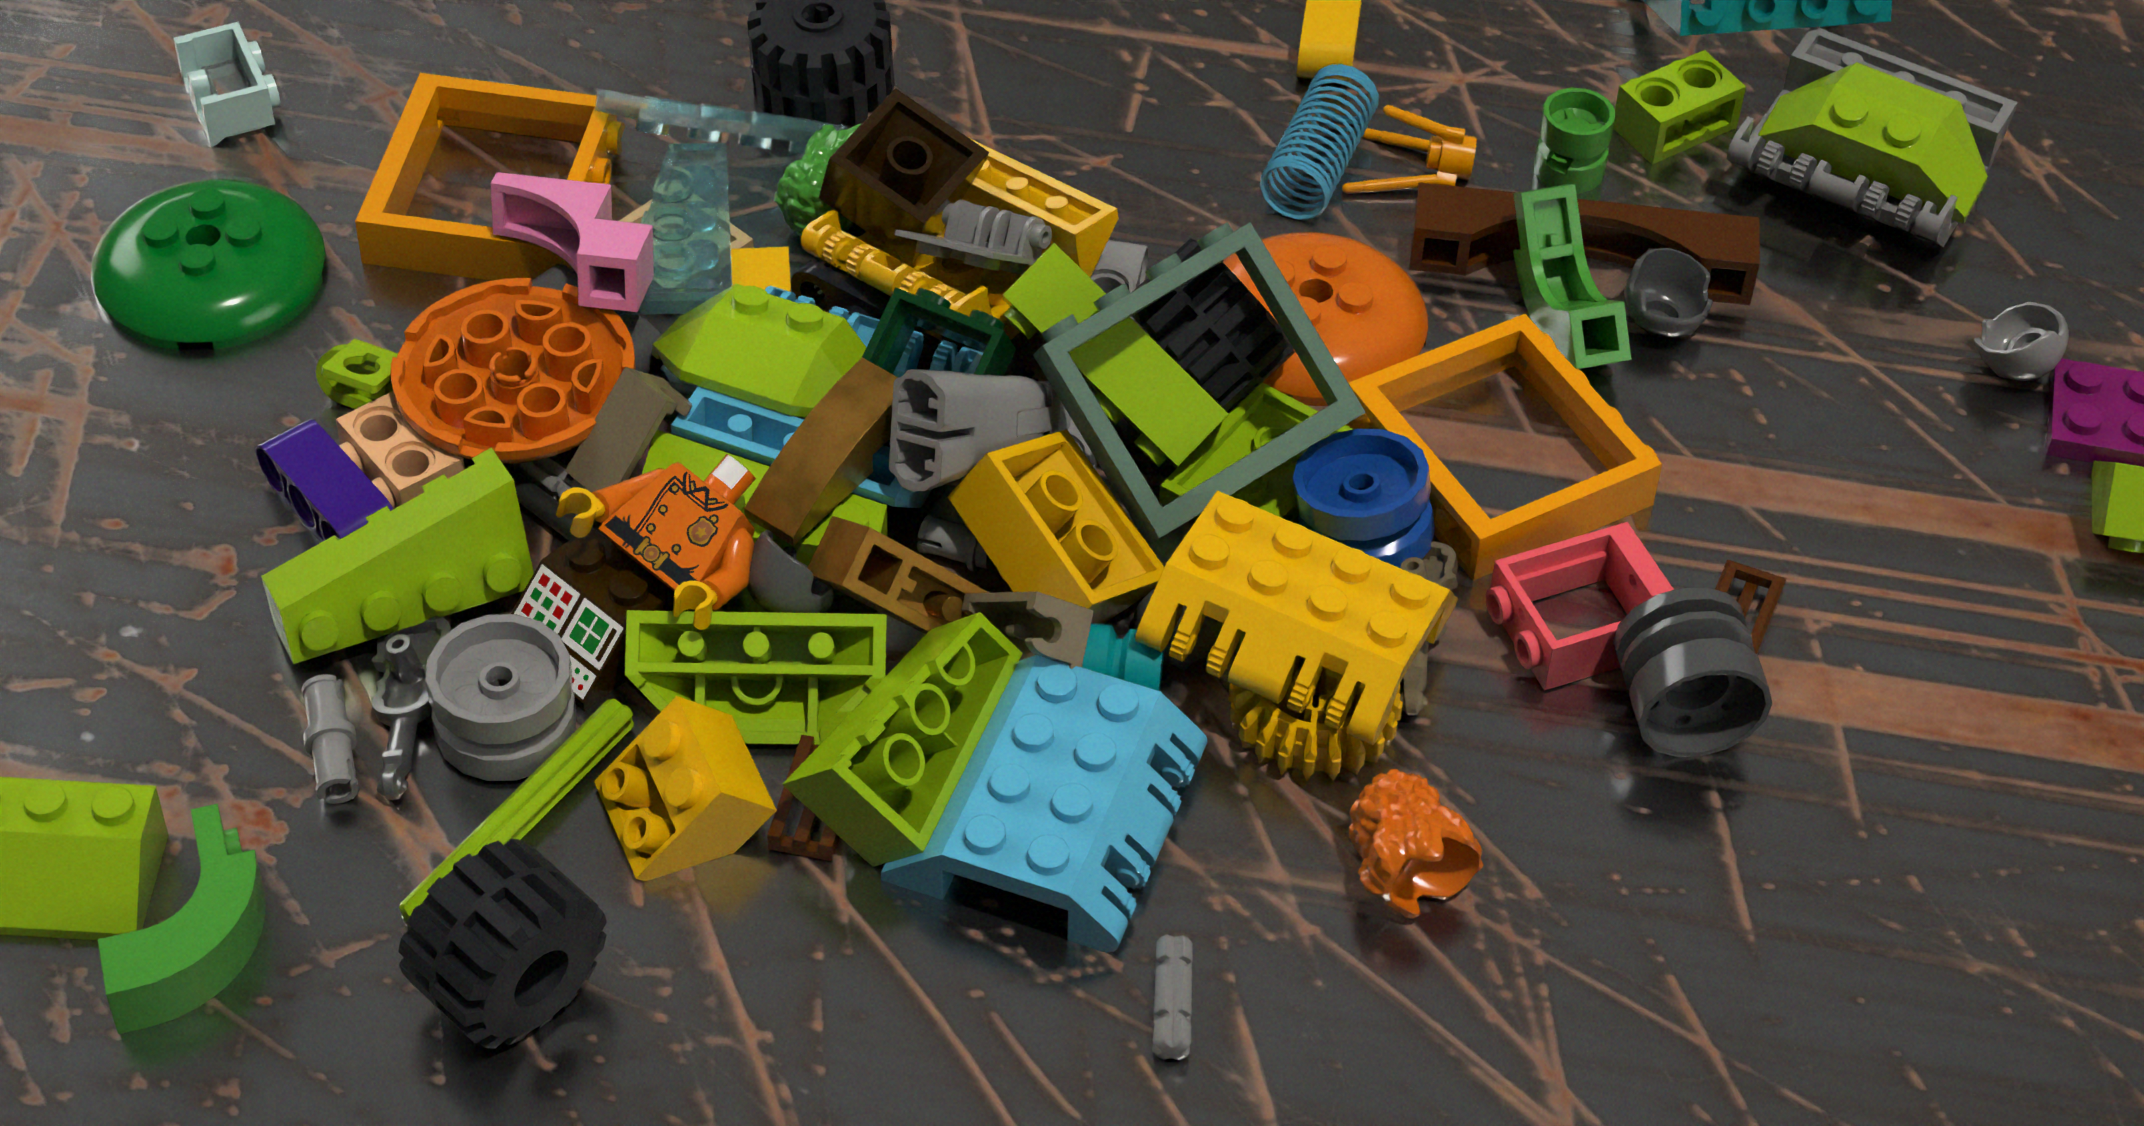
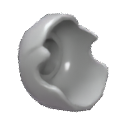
(2023, 341)

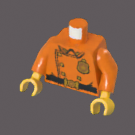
(676, 530)

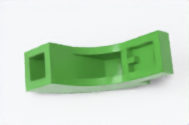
(1559, 283)
(199, 949)

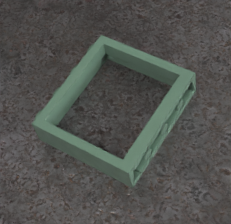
(1164, 278)

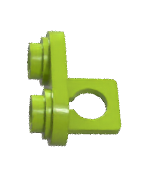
(355, 373)

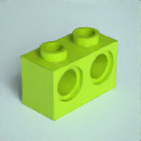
(1678, 106)

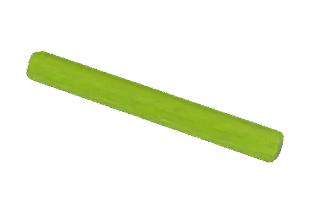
(538, 792)

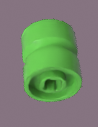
(1574, 139)

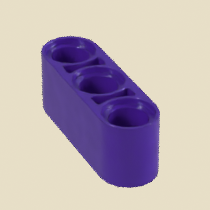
(319, 481)

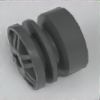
(1692, 672)

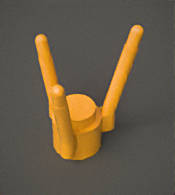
(1448, 153)

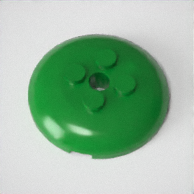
(208, 264)

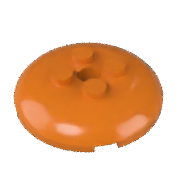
(1354, 298)
(509, 370)

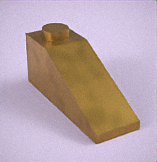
(889, 576)

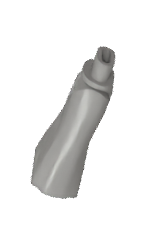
(954, 418)

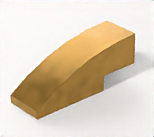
(826, 454)

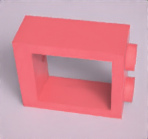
(1606, 555)

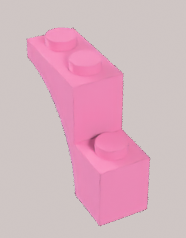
(578, 226)

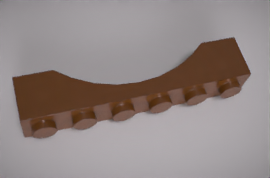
(1474, 228)

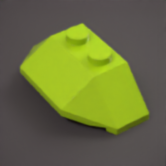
(1884, 132)
(761, 349)
(763, 668)

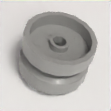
(500, 696)

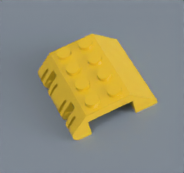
(1077, 221)
(1294, 601)

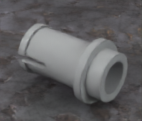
(952, 542)

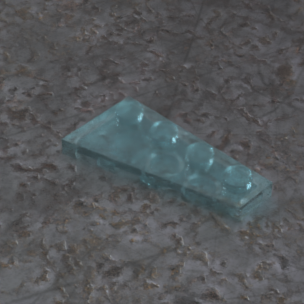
(709, 121)
(689, 229)

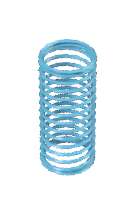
(1310, 100)

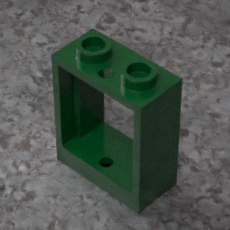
(933, 313)

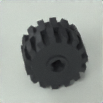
(837, 55)
(1217, 332)
(502, 943)

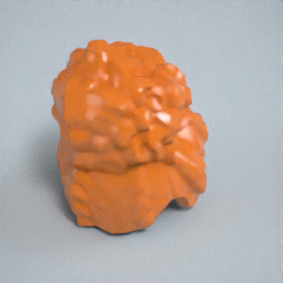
(1410, 843)

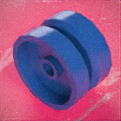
(1367, 493)

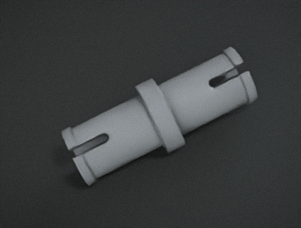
(330, 739)

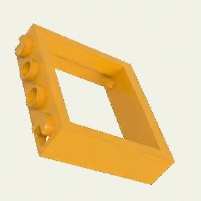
(465, 249)
(1568, 513)

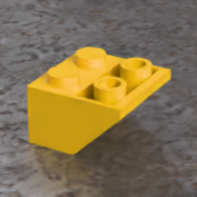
(684, 791)

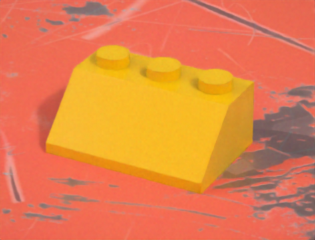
(1056, 526)

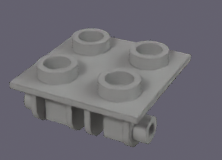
(986, 237)

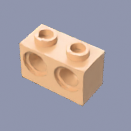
(392, 451)

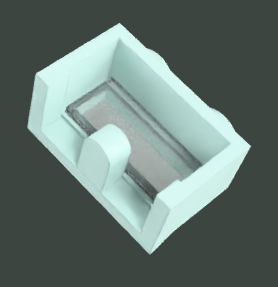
(226, 81)

